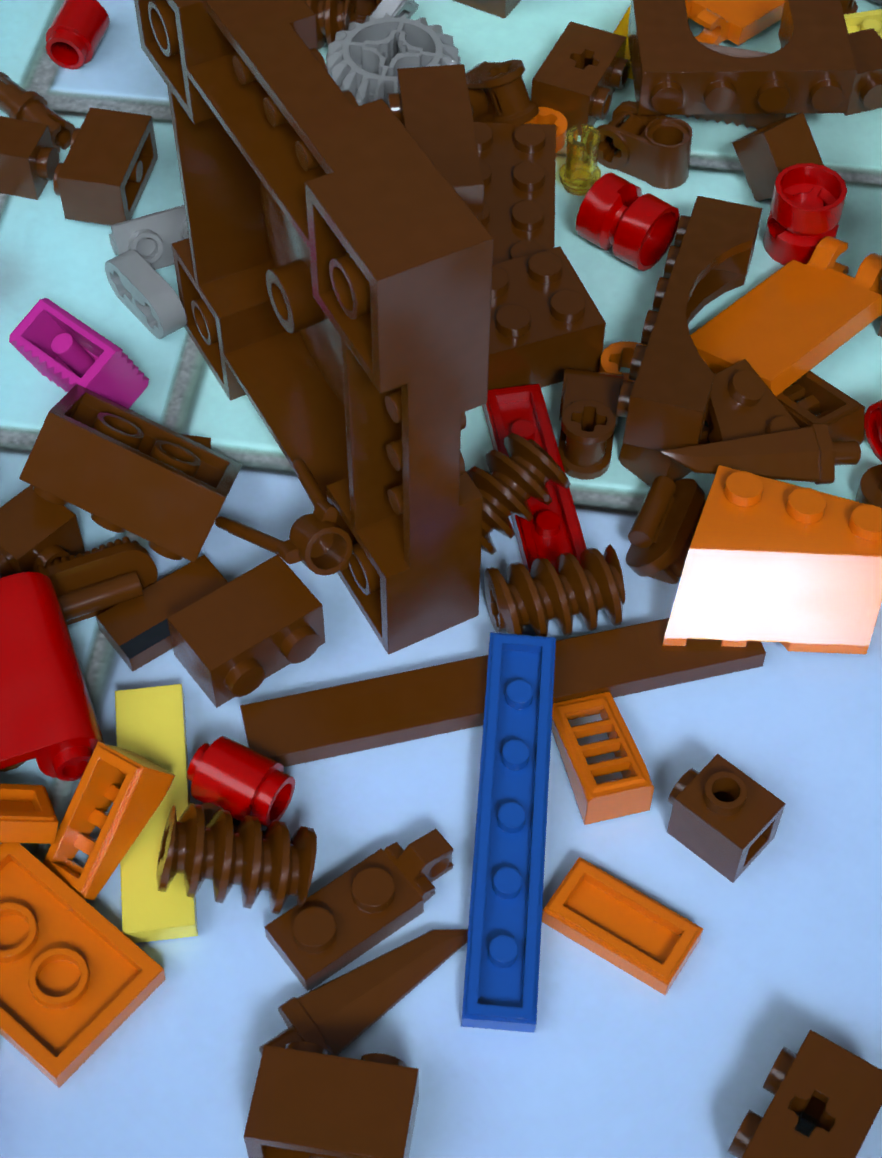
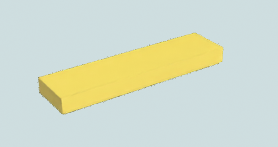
(154, 727)

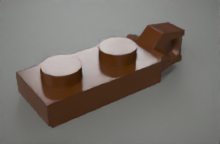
(359, 908)

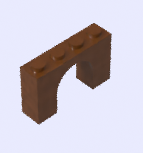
(684, 77)

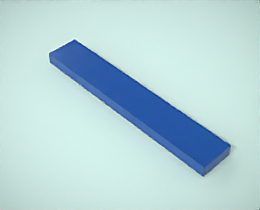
(510, 836)

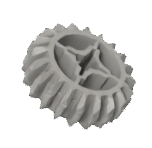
(371, 52)

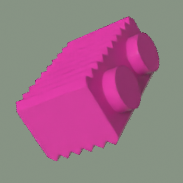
(76, 354)

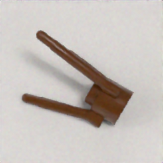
(313, 537)

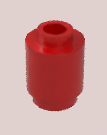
(76, 32)
(240, 781)

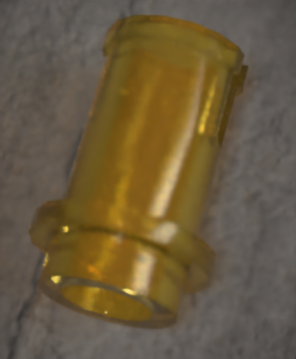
(580, 165)

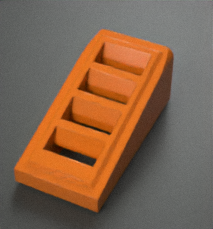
(136, 790)
(608, 798)

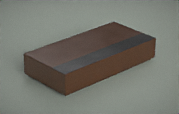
(140, 626)

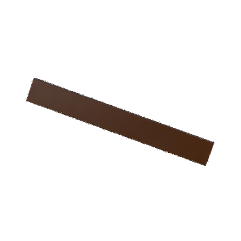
(453, 694)

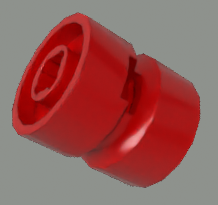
(803, 211)
(631, 222)

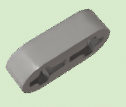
(145, 293)

